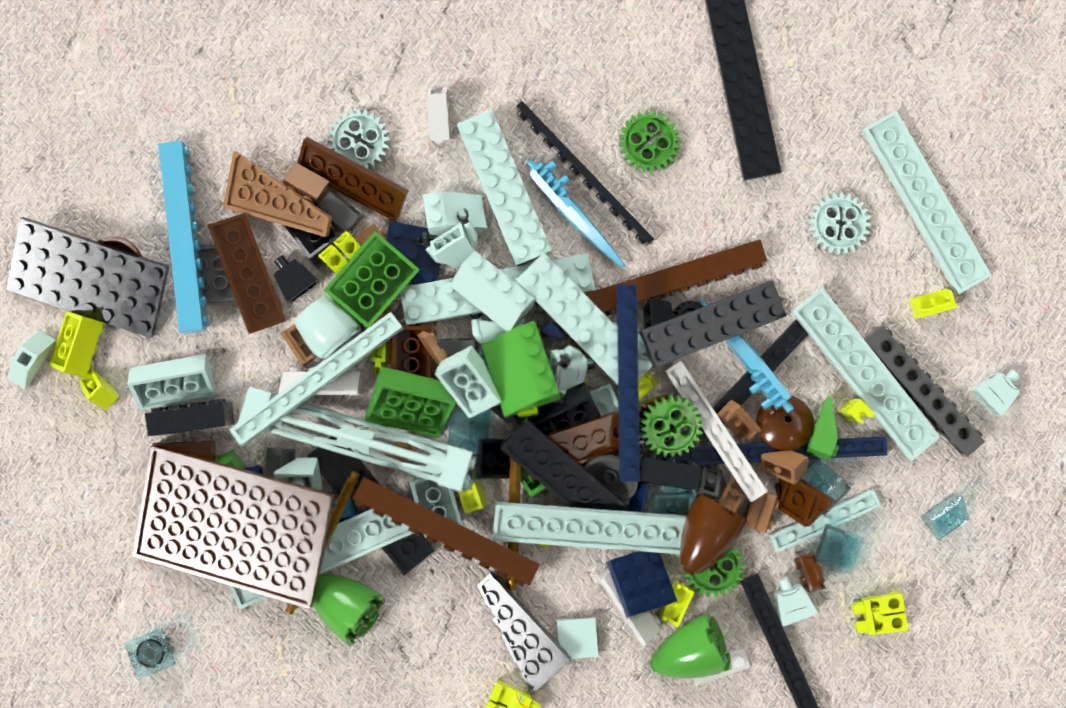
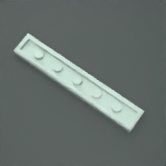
(839, 514)

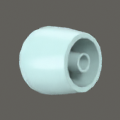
(326, 326)

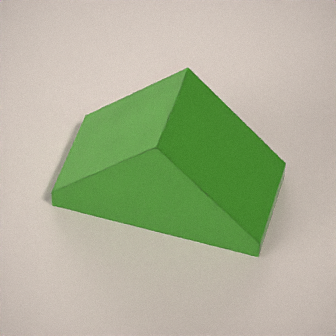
(531, 486)

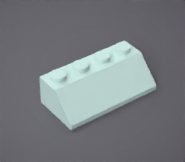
(492, 292)
(172, 382)

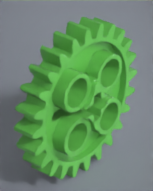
(639, 128)
(680, 440)
(702, 580)

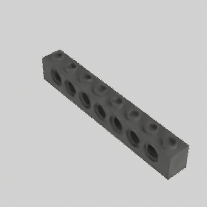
(973, 437)

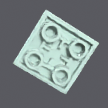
(578, 637)

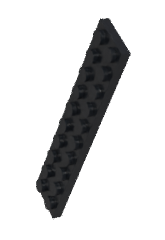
(743, 88)

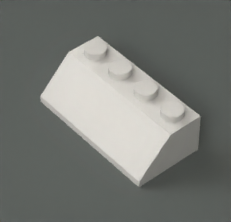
(346, 384)
(643, 625)

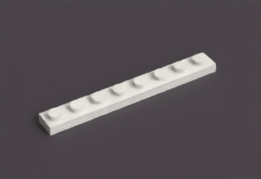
(717, 433)

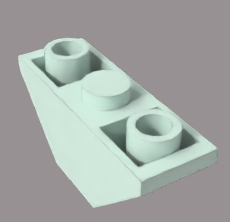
(30, 358)

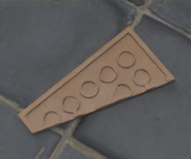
(263, 196)

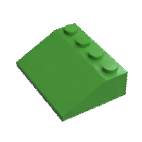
(371, 279)
(520, 370)
(409, 402)

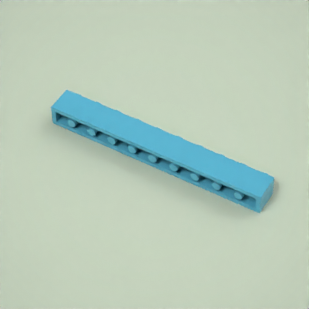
(183, 238)

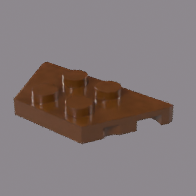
(802, 501)

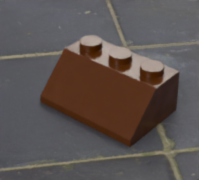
(409, 353)

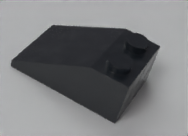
(313, 244)
(491, 460)

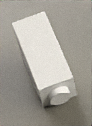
(438, 114)

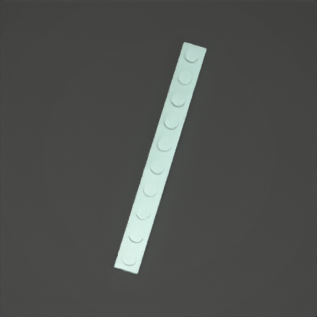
(316, 379)

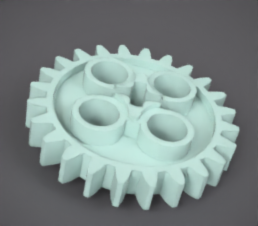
(368, 125)
(822, 221)

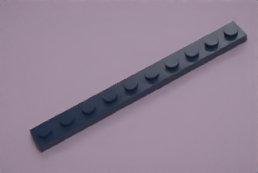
(628, 383)

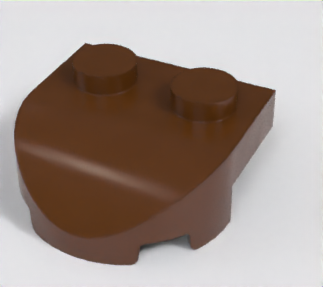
(810, 570)

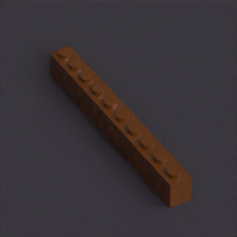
(684, 275)
(445, 531)

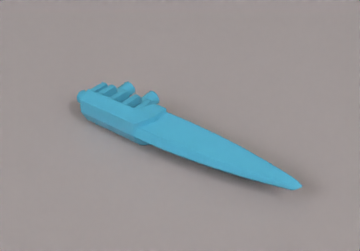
(566, 205)
(760, 372)

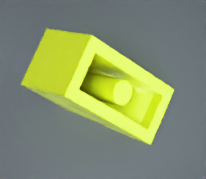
(98, 390)

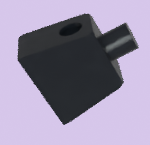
(293, 278)

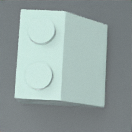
(301, 472)

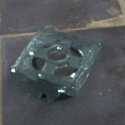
(151, 652)

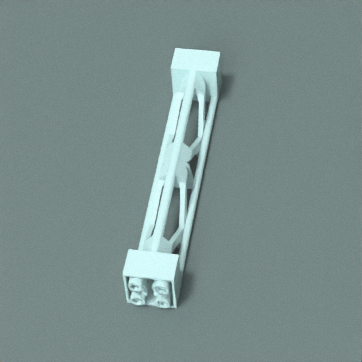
(455, 468)

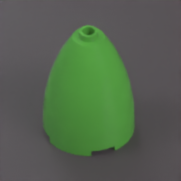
(346, 606)
(693, 651)

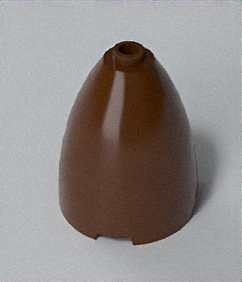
(708, 534)

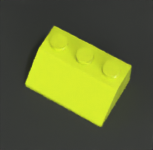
(76, 344)

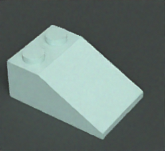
(442, 211)
(468, 381)

